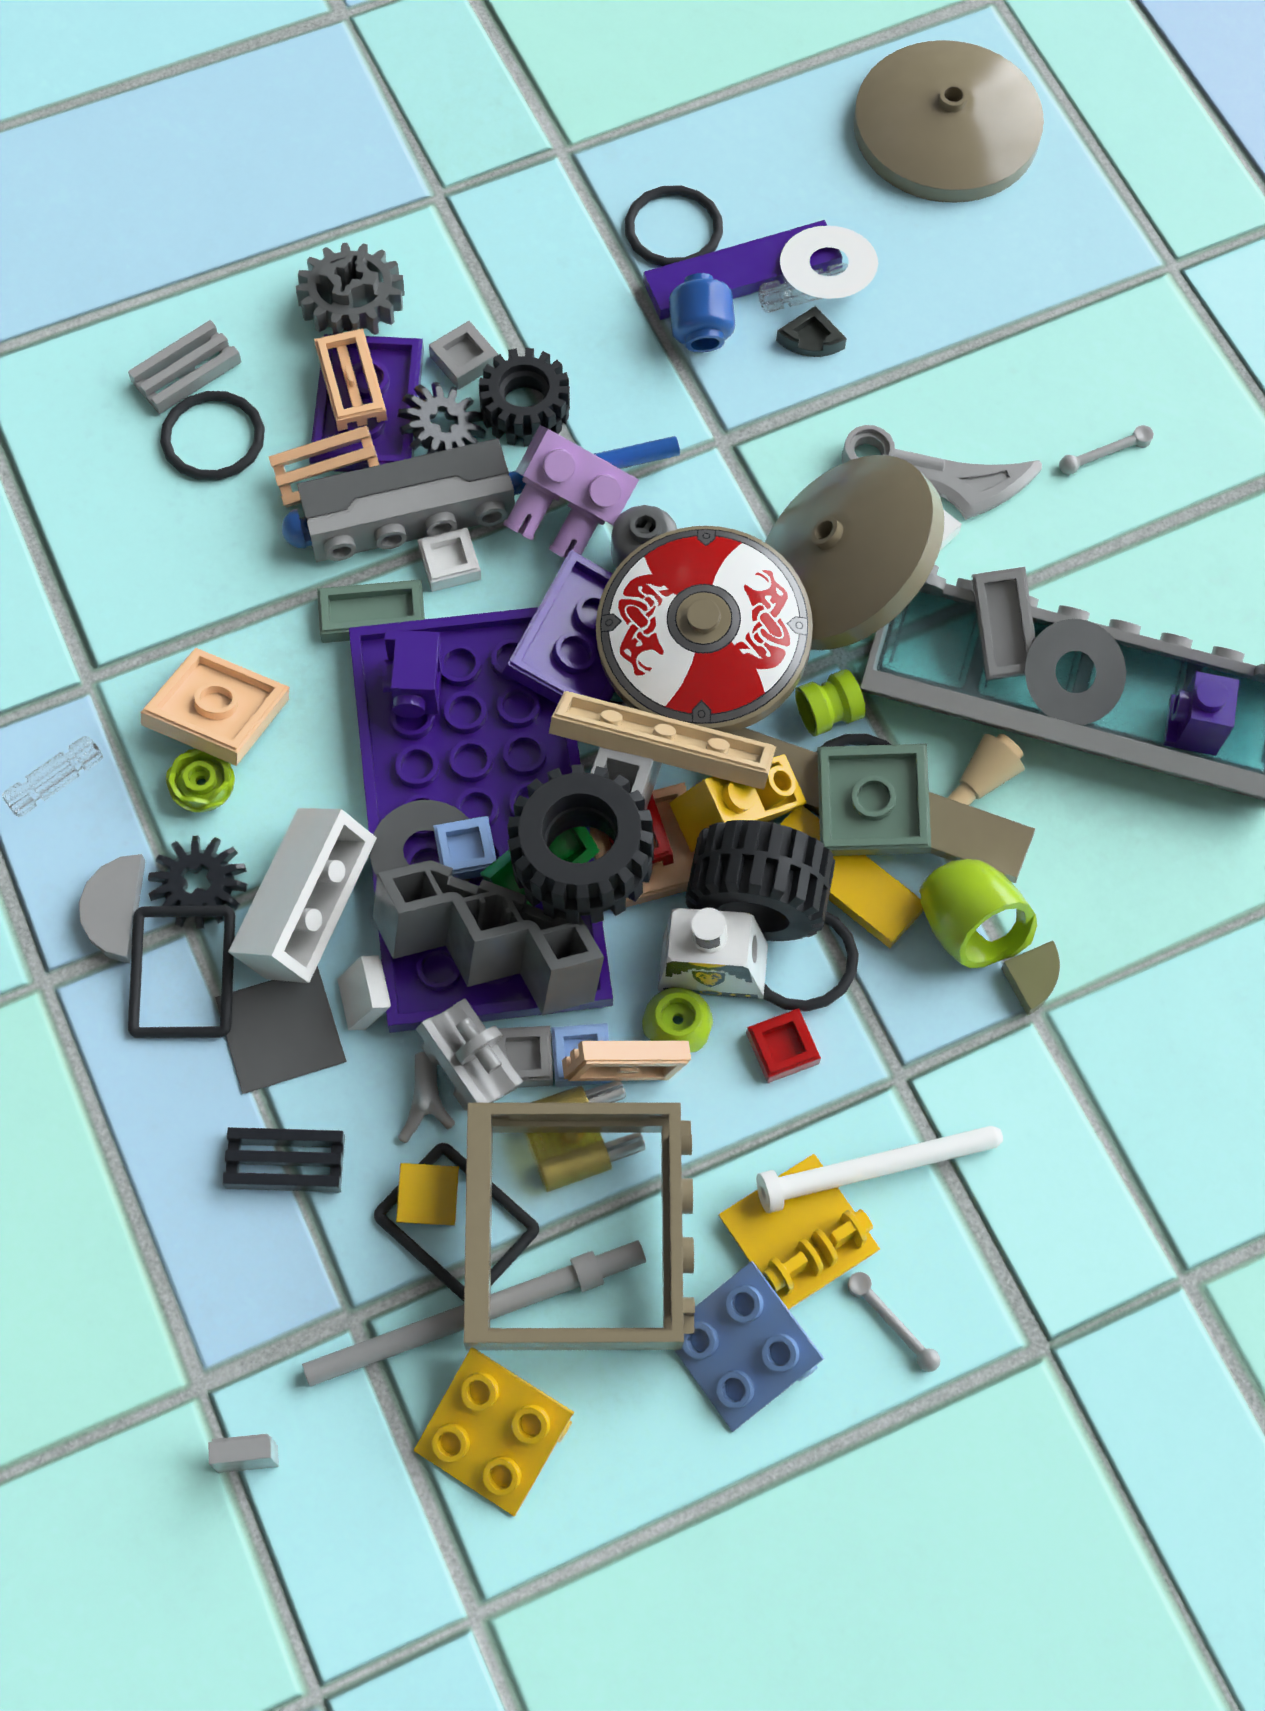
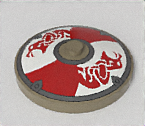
(705, 628)

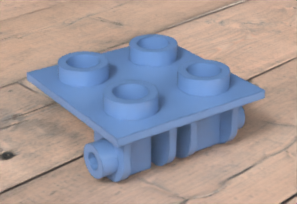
(746, 1347)

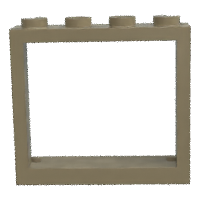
(676, 1199)

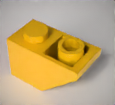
(722, 800)

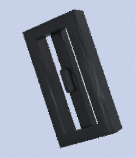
(284, 1137)

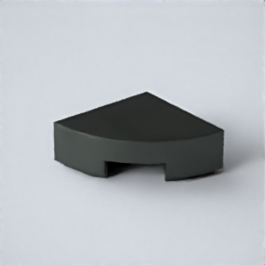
(811, 335)

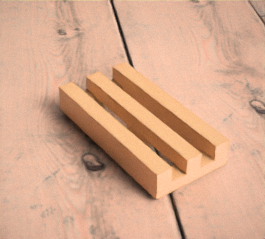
(358, 411)
(316, 448)
(626, 1060)

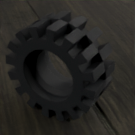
(524, 373)

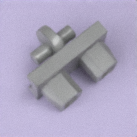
(468, 1055)

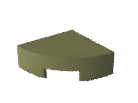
(1033, 975)

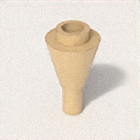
(990, 767)

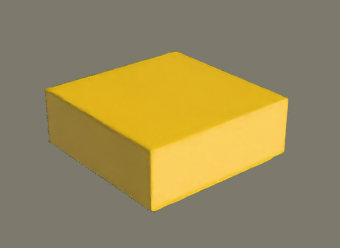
(427, 1194)

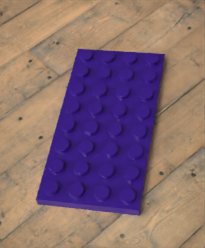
(473, 756)

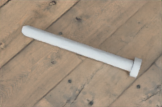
(776, 1189)

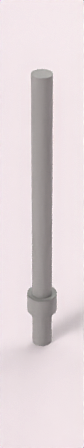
(585, 1272)

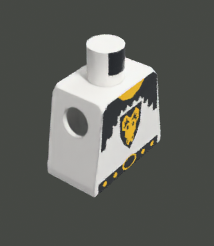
(713, 953)

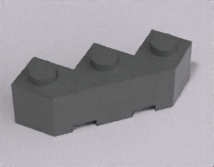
(487, 933)

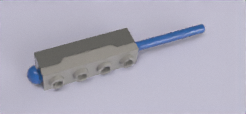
(422, 497)

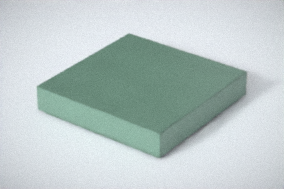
(874, 799)

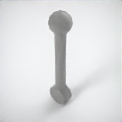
(1141, 437)
(860, 1286)

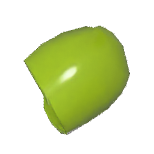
(962, 898)

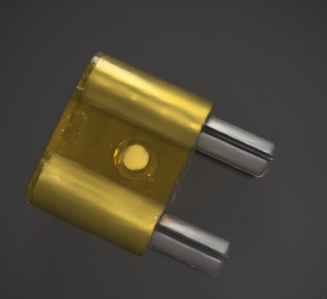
(577, 1156)

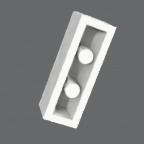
(303, 895)

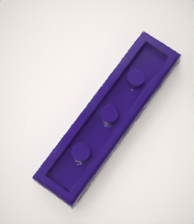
(738, 266)

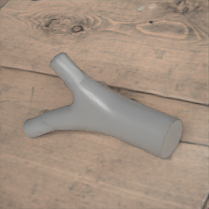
(425, 1098)

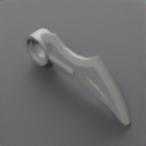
(965, 485)

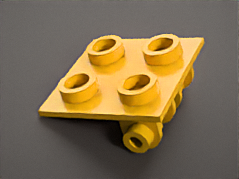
(805, 1242)
(493, 1431)

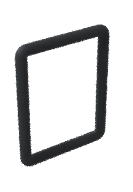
(136, 972)
(428, 1261)

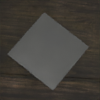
(281, 1032)

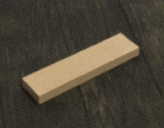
(663, 739)

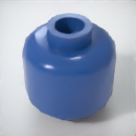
(702, 313)

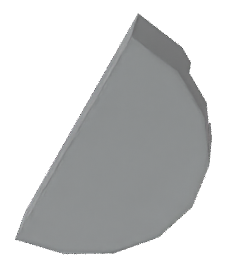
(110, 903)

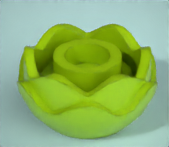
(197, 765)
(681, 1002)

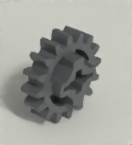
(350, 290)

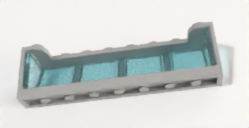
(936, 663)

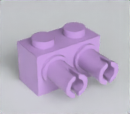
(565, 470)

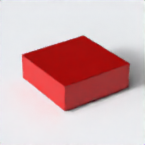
(783, 1045)

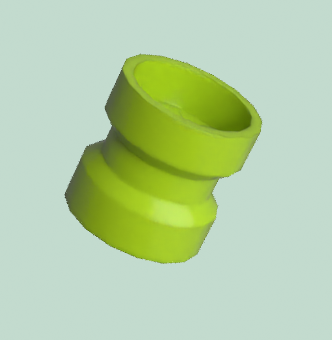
(831, 702)

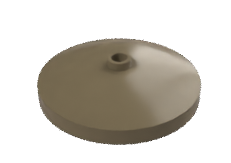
(948, 121)
(861, 544)

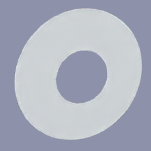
(797, 268)

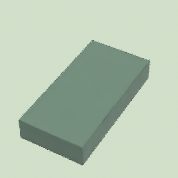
(366, 606)

